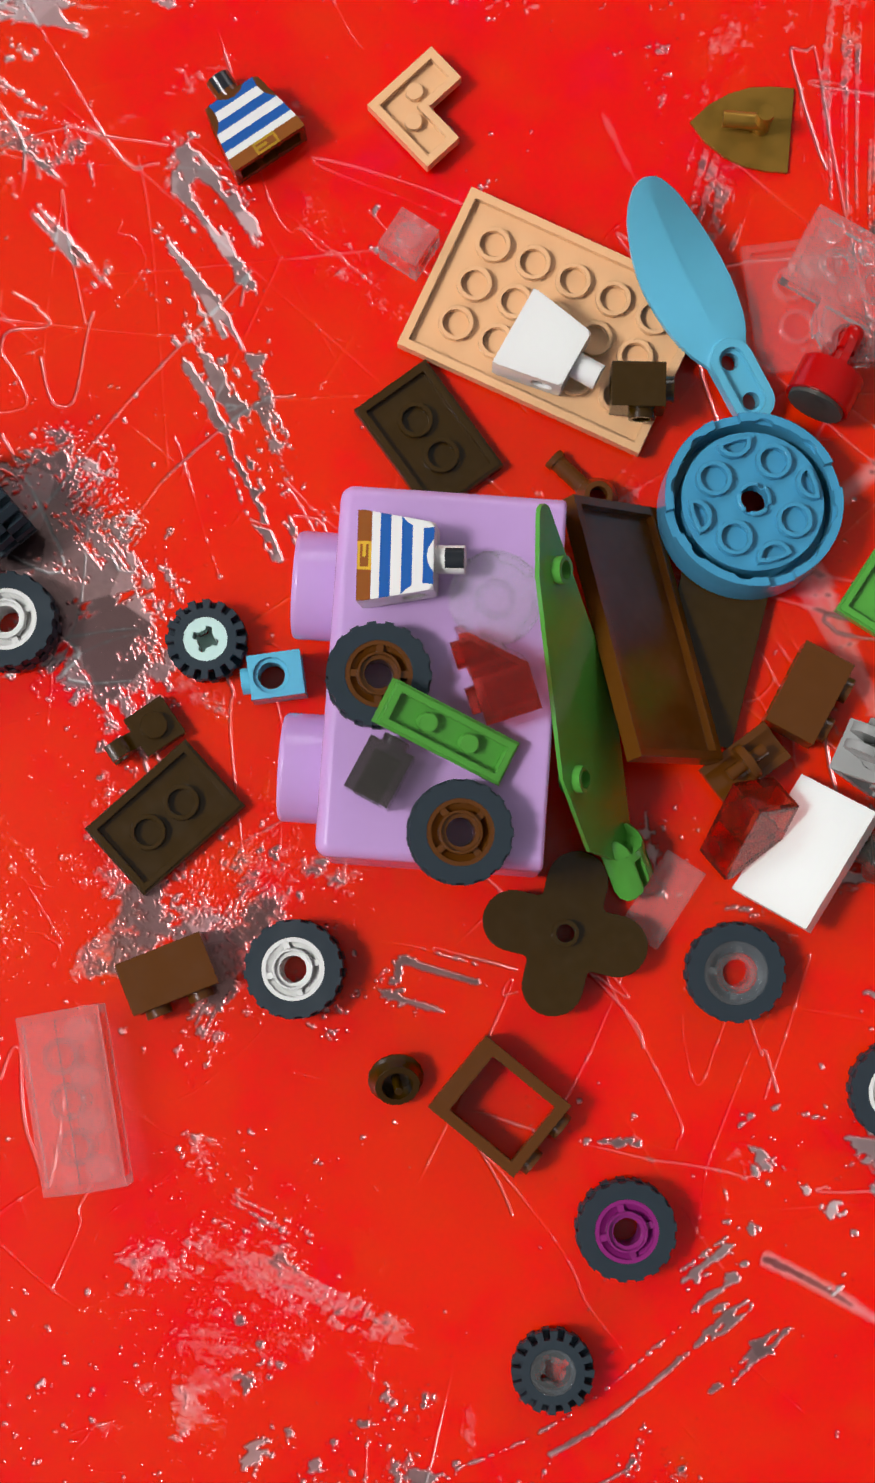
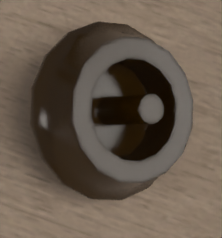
(395, 1079)

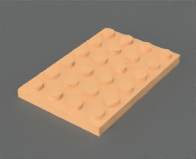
(486, 278)

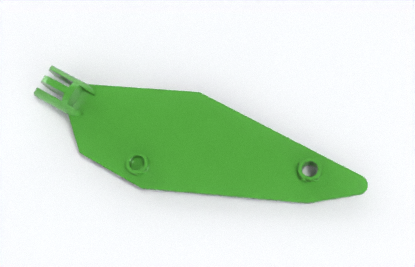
(584, 719)

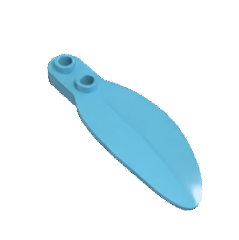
(692, 292)

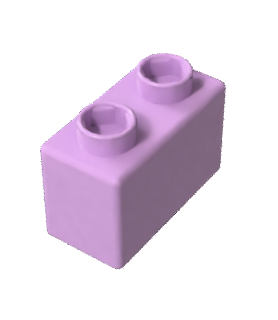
(322, 749)

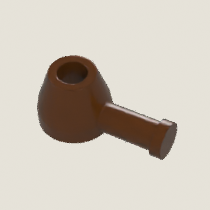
(577, 480)

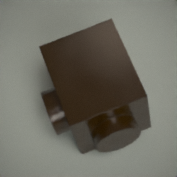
(639, 389)

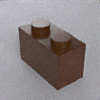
(809, 694)
(169, 974)

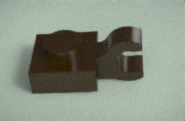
(150, 728)

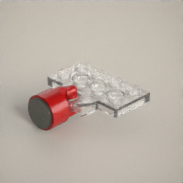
(837, 273)

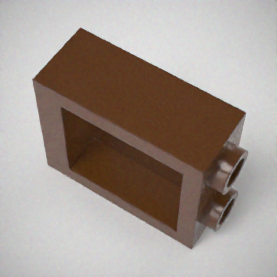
(528, 1153)

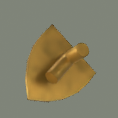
(750, 127)

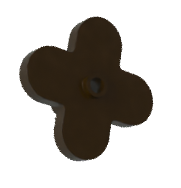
(555, 968)

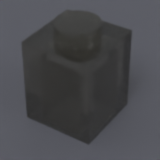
(380, 770)

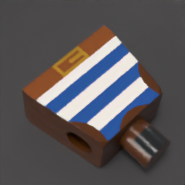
(251, 124)

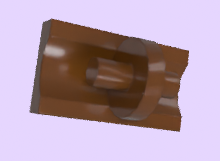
(745, 760)

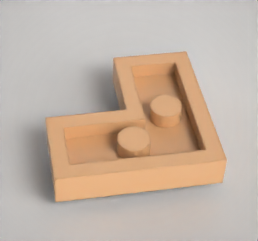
(408, 107)

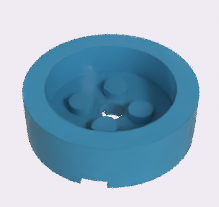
(740, 550)

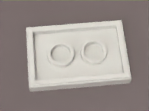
(812, 858)

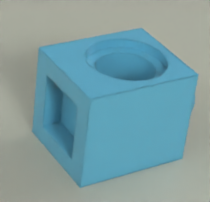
(294, 682)

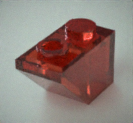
(498, 676)
(748, 825)

